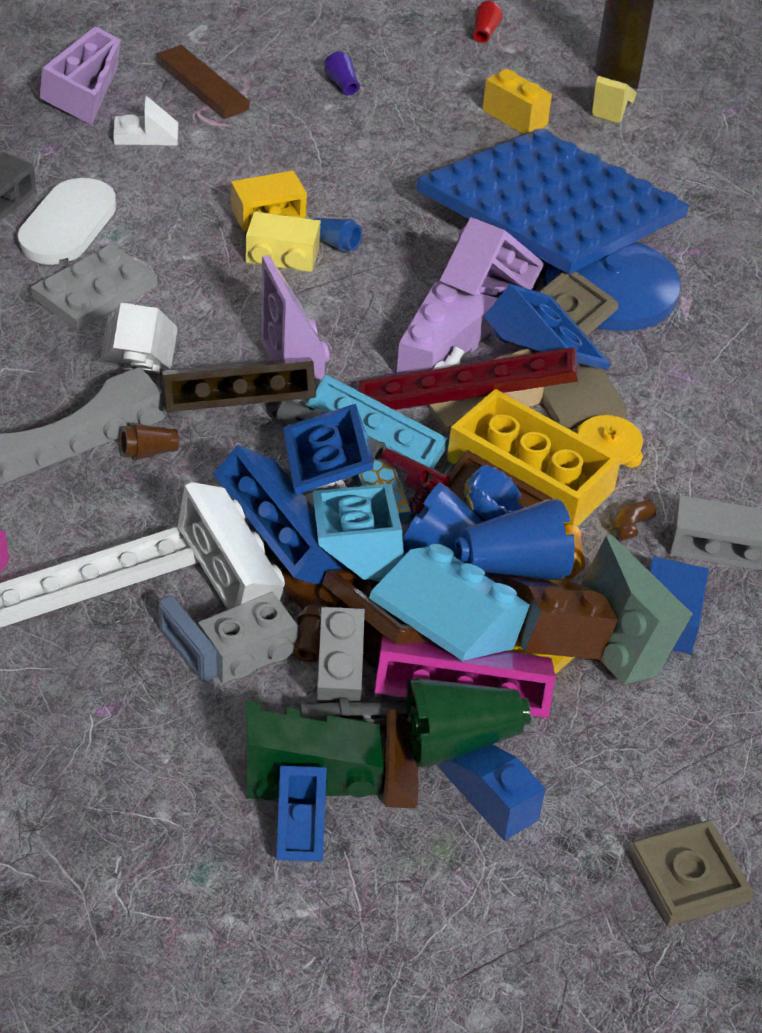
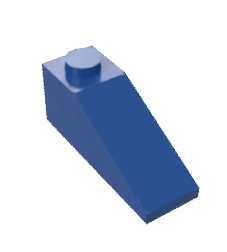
(497, 788)

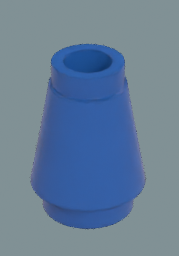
(340, 233)

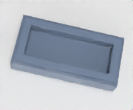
(187, 639)

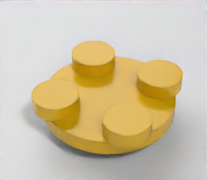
(615, 436)

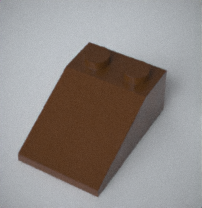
(562, 617)

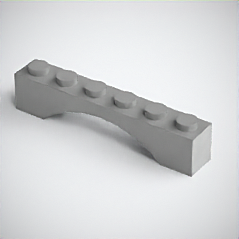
(121, 401)

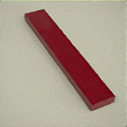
(474, 379)

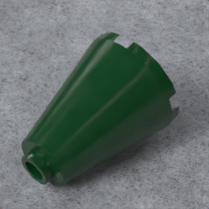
(460, 718)

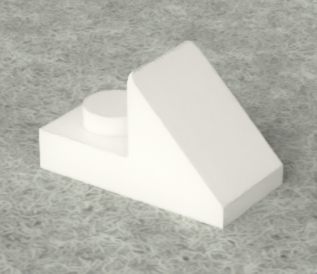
(152, 129)

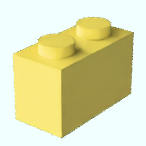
(286, 239)

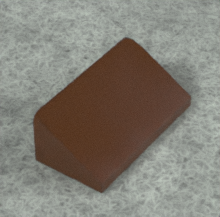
(399, 764)

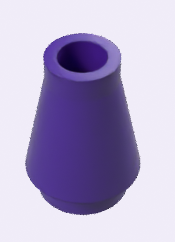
(341, 71)

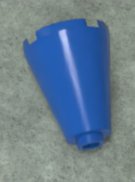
(440, 521)
(521, 543)

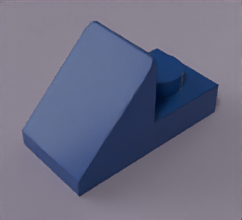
(301, 813)

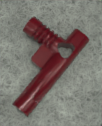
(417, 477)

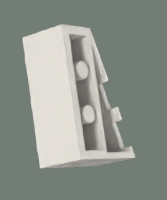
(140, 338)

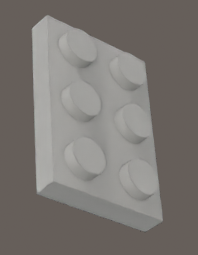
(94, 286)

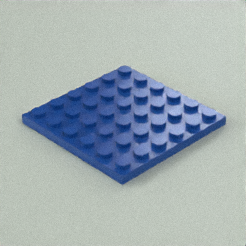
(554, 199)

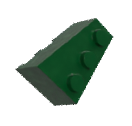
(342, 745)

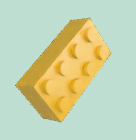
(537, 453)

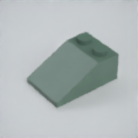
(645, 609)

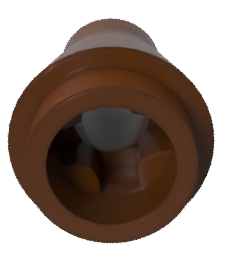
(146, 441)

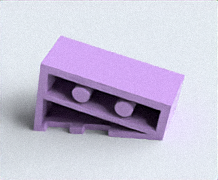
(81, 74)
(489, 261)
(443, 321)

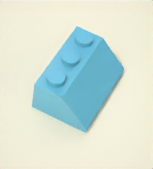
(360, 528)
(452, 603)

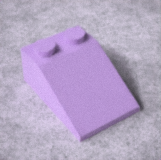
(284, 323)

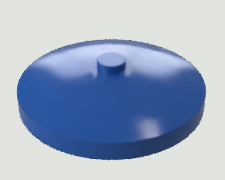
(639, 281)

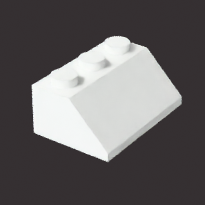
(226, 546)

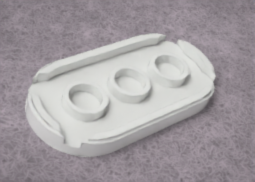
(67, 220)

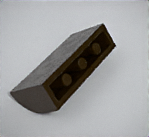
(623, 40)
(237, 384)

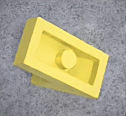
(611, 99)

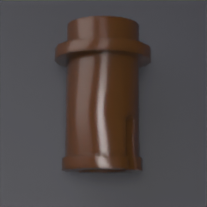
(309, 634)

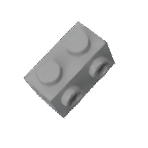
(250, 636)

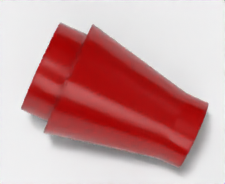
(487, 19)

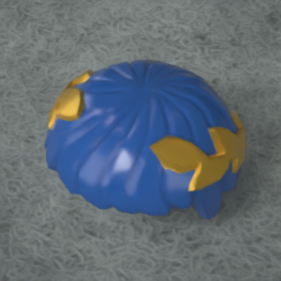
(491, 493)

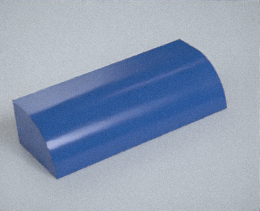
(277, 513)

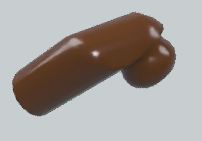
(630, 514)

